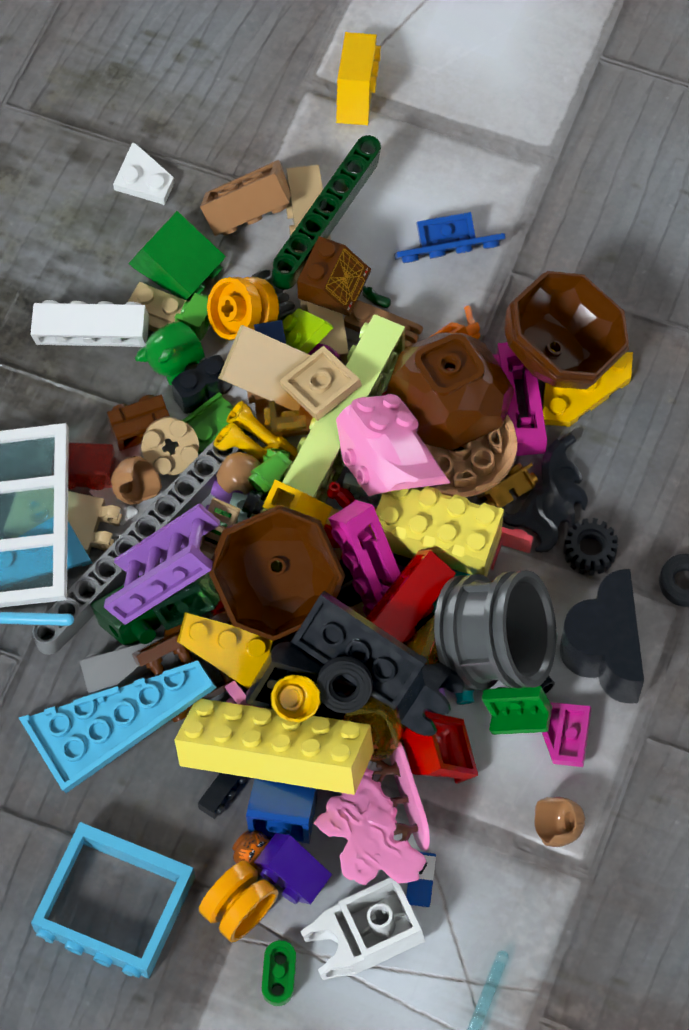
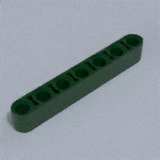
(328, 200)

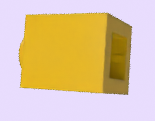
(297, 500)

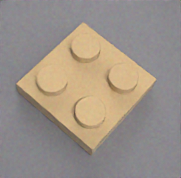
(320, 383)

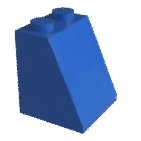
(282, 809)

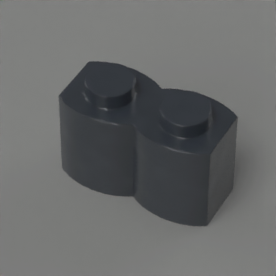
(198, 385)

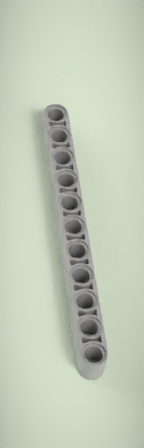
(152, 520)

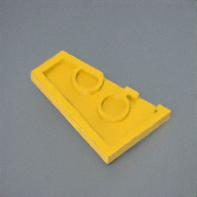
(225, 647)

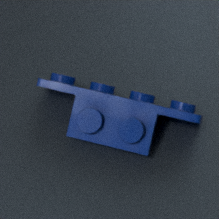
(447, 234)

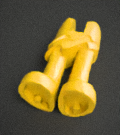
(233, 436)

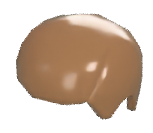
(235, 472)

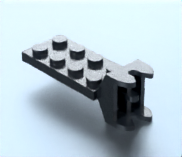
(396, 670)

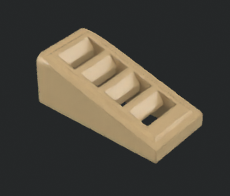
(207, 547)

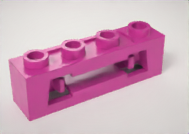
(529, 440)
(366, 563)

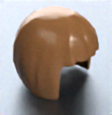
(135, 480)
(558, 821)

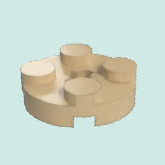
(155, 438)

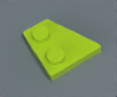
(305, 330)

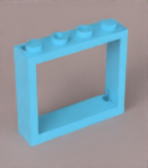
(135, 855)

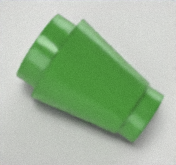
(268, 471)

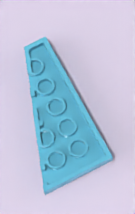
(102, 726)

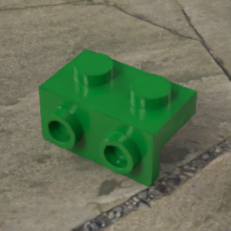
(517, 710)

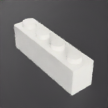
(90, 324)

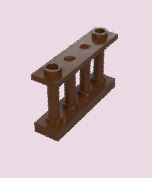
(152, 657)

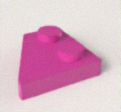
(568, 734)

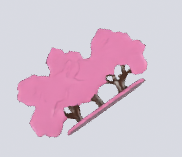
(370, 825)

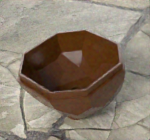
(572, 319)
(456, 403)
(267, 599)

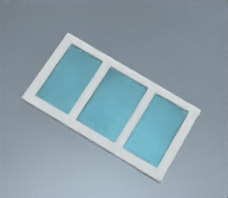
(33, 514)

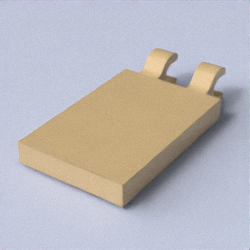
(258, 365)
(84, 517)

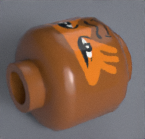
(249, 847)

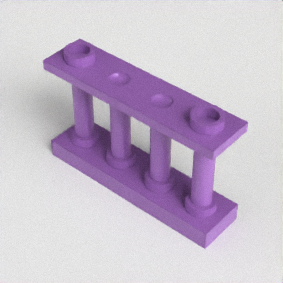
(170, 576)

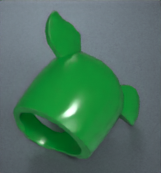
(171, 350)

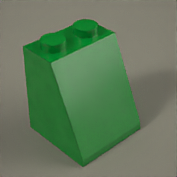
(179, 258)

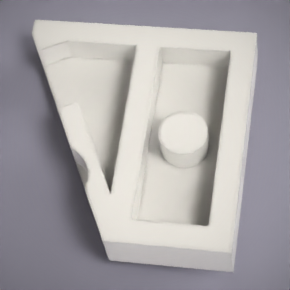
(143, 177)

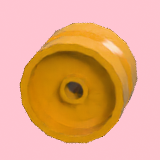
(241, 302)
(238, 901)

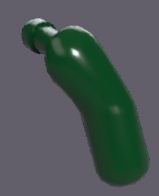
(375, 298)

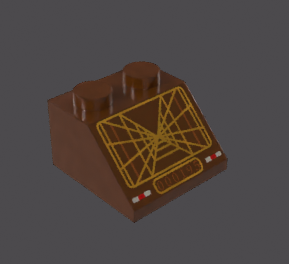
(332, 277)

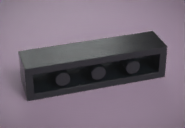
(219, 793)

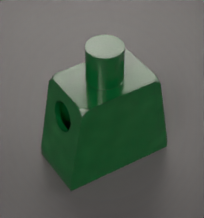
(139, 629)

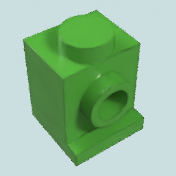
(195, 315)

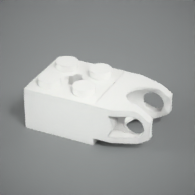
(357, 931)

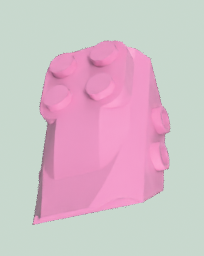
(383, 446)

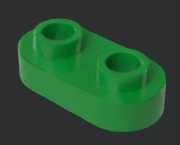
(278, 974)

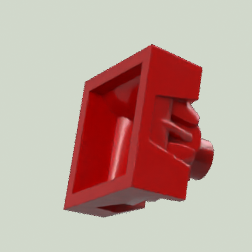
(444, 753)

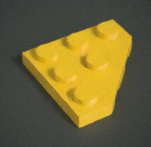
(566, 405)

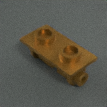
(518, 480)

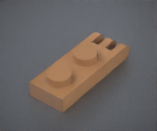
(364, 312)

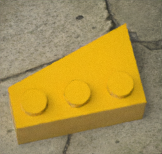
(357, 77)

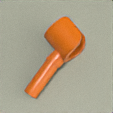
(473, 327)

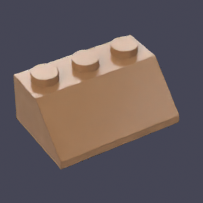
(246, 199)

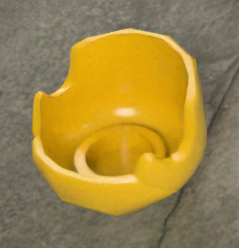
(295, 698)

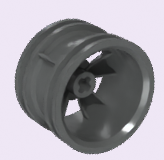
(496, 629)

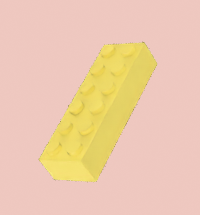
(266, 747)

